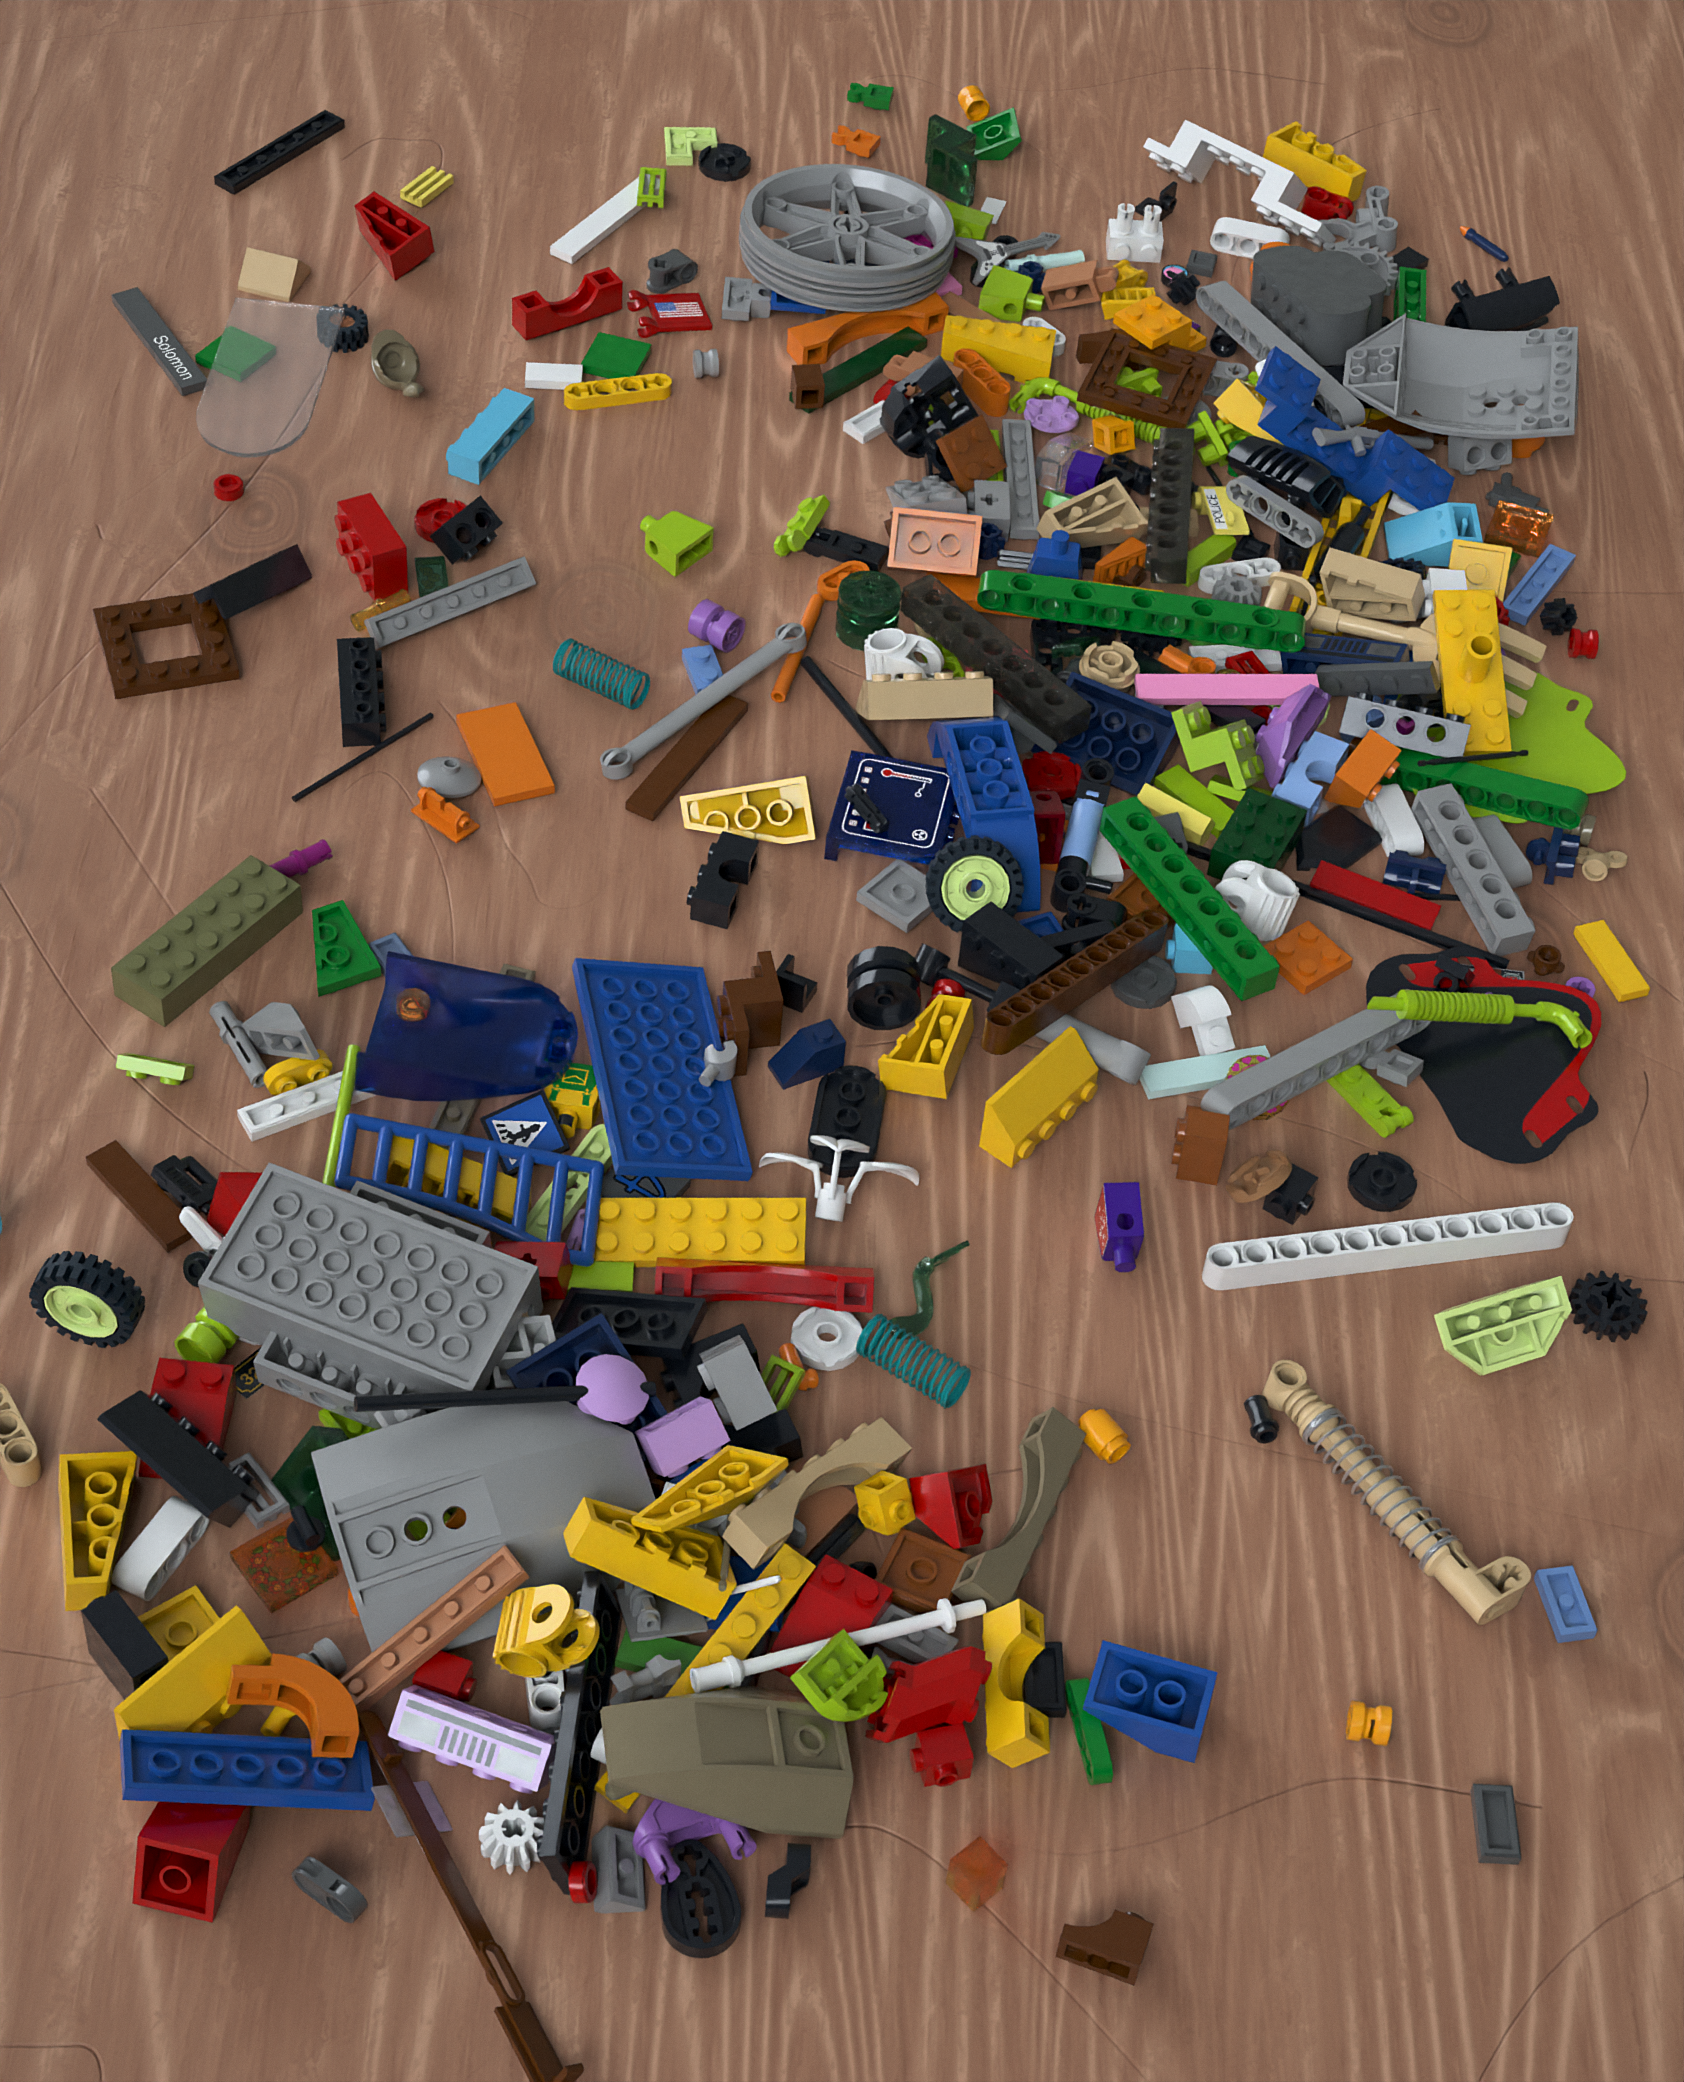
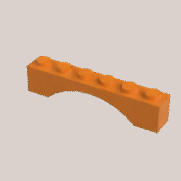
(822, 338)

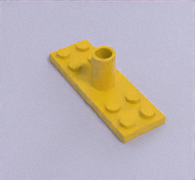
(1472, 667)

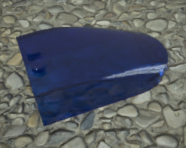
(478, 1042)

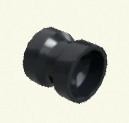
(1222, 343)

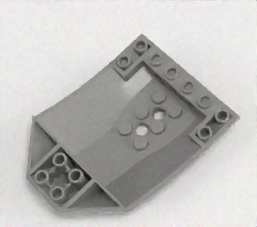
(1457, 371)
(504, 1465)

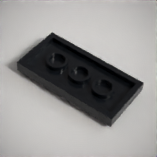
(643, 1322)

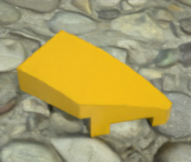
(1348, 510)

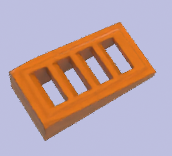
(1120, 560)

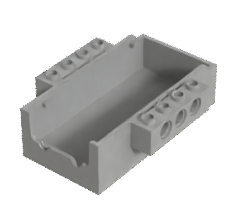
(364, 1293)

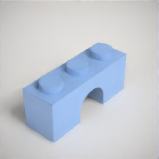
(1317, 761)

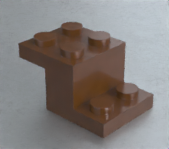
(751, 1010)

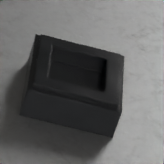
(1250, 548)

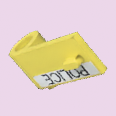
(1223, 514)

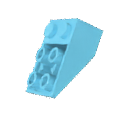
(1430, 533)

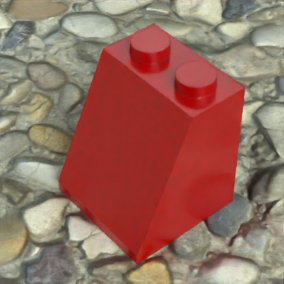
(188, 1857)

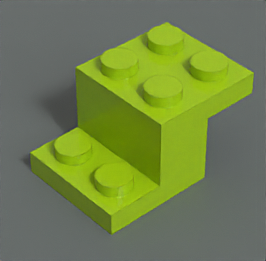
(1223, 744)

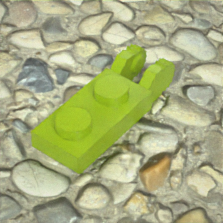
(801, 525)

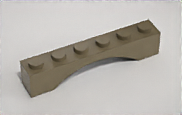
(1047, 1456)

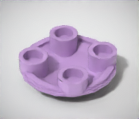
(1051, 415)
(612, 1389)

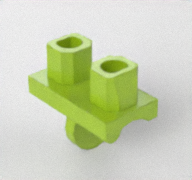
(1142, 381)
(1215, 450)

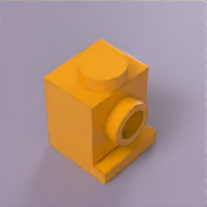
(1113, 434)

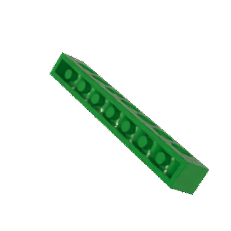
(1189, 899)

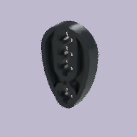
(719, 1903)

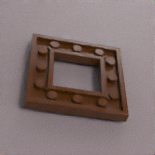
(1175, 412)
(133, 679)

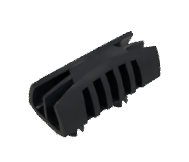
(1508, 309)
(1288, 475)

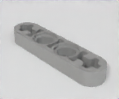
(1276, 506)

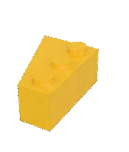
(931, 1051)

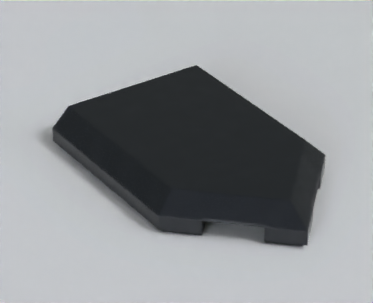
(1335, 838)

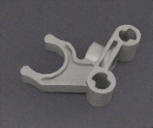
(1371, 223)

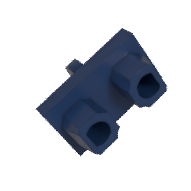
(1554, 853)
(1414, 873)

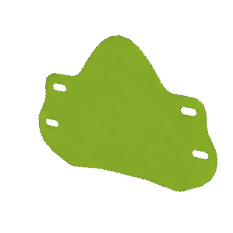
(1556, 744)

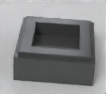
(1201, 263)

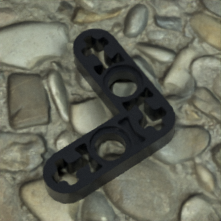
(1050, 637)

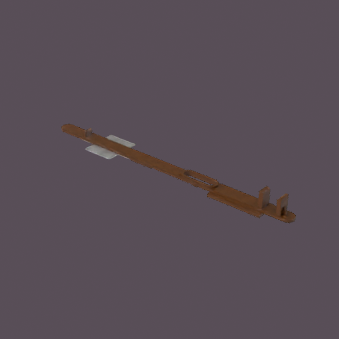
(414, 1810)

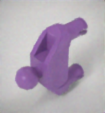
(669, 1824)

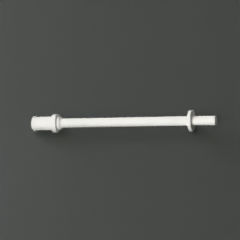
(733, 1671)

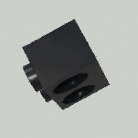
(465, 528)

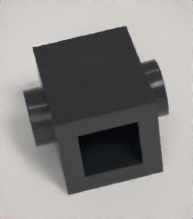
(1292, 1196)

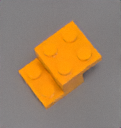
(1158, 323)

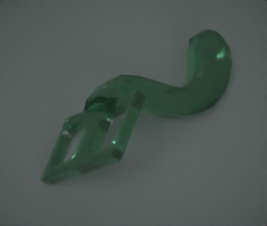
(920, 1278)

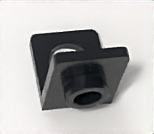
(1166, 202)

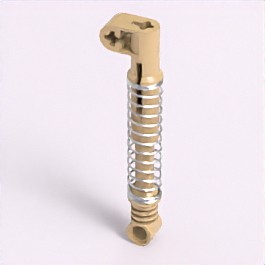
(1438, 1553)

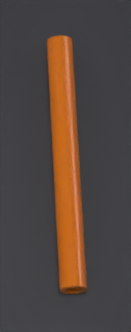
(793, 660)

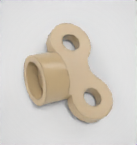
(1597, 864)

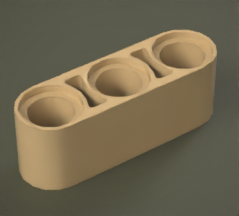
(17, 1445)

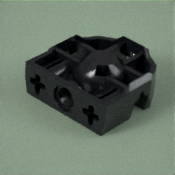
(908, 419)

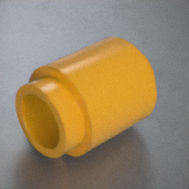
(1104, 1435)

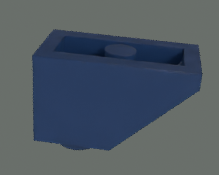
(809, 1055)

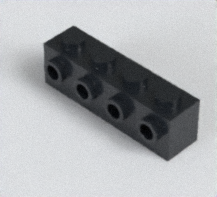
(359, 692)

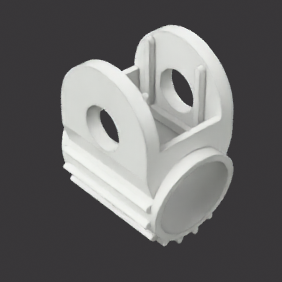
(893, 653)
(1261, 900)

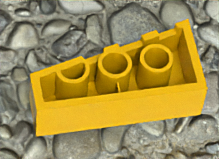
(1004, 346)

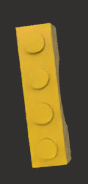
(1011, 1642)

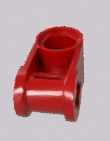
(1325, 204)

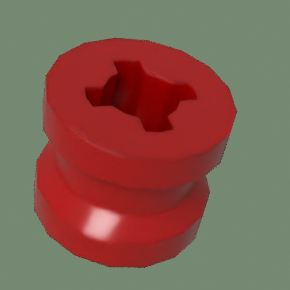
(1583, 643)

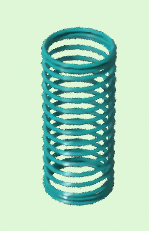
(569, 665)
(946, 1399)

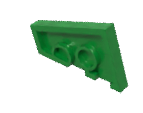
(340, 950)

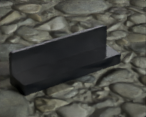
(257, 582)

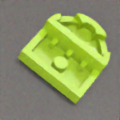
(842, 1680)

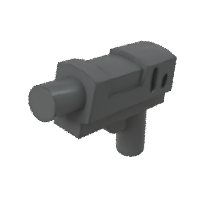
(1512, 494)

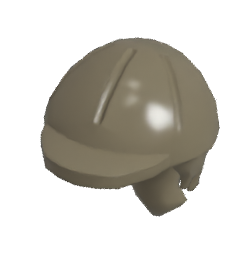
(396, 363)

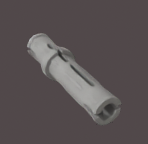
(226, 1020)

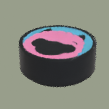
(1171, 271)

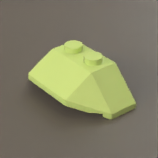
(1505, 1326)

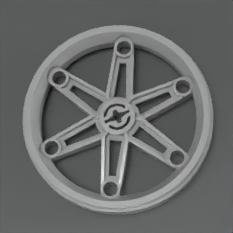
(895, 211)

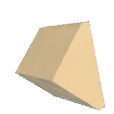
(272, 275)

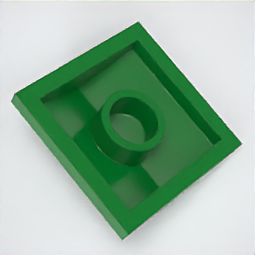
(996, 135)

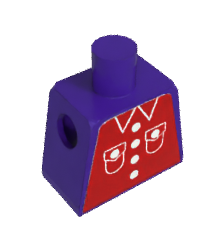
(1120, 1224)

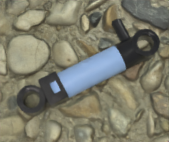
(1082, 835)

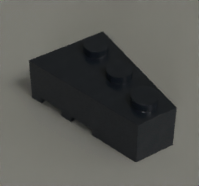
(1004, 949)

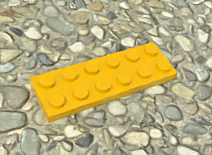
(702, 1229)

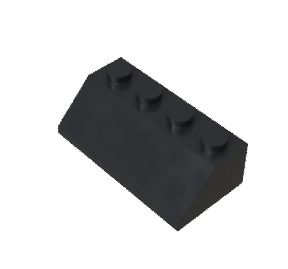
(181, 1456)

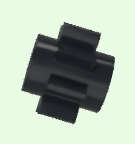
(1183, 288)
(1558, 616)

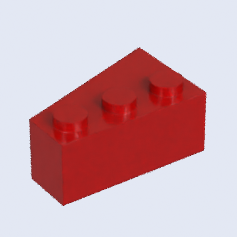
(393, 234)

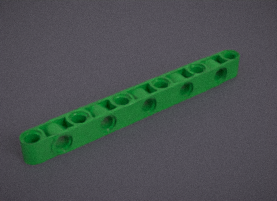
(1142, 611)

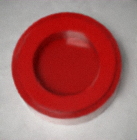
(228, 487)
(583, 1882)

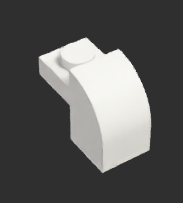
(1206, 1014)

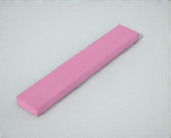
(1220, 688)

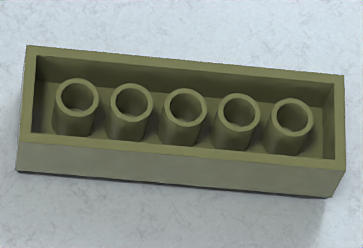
(207, 940)

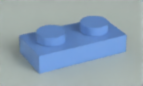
(701, 666)
(1565, 1604)

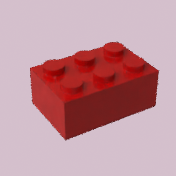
(371, 546)

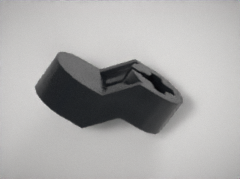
(788, 1880)

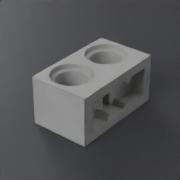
(1479, 454)

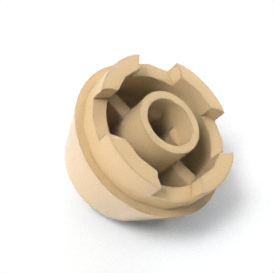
(1110, 665)

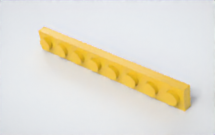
(740, 1630)

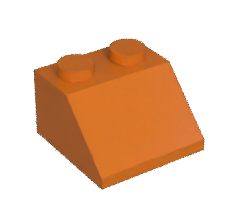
(1363, 771)

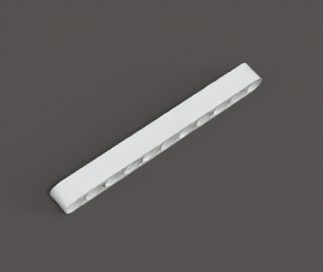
(1386, 1246)

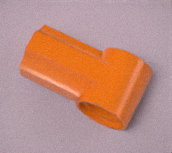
(1186, 664)

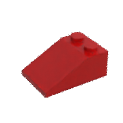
(200, 1393)
(832, 1601)

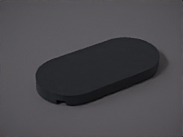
(850, 1108)

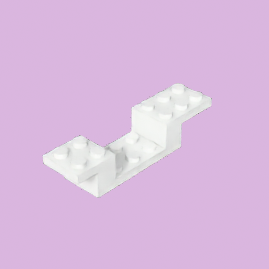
(1278, 190)

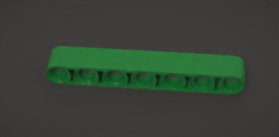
(1494, 789)

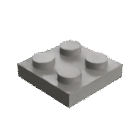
(897, 895)

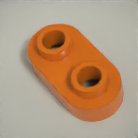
(829, 581)

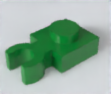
(873, 96)

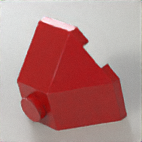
(953, 1503)

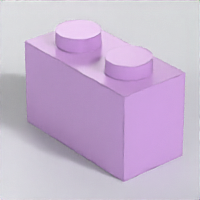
(683, 1437)

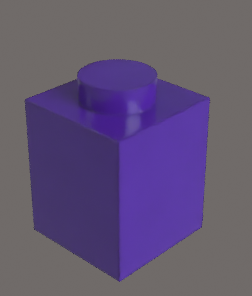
(1083, 473)

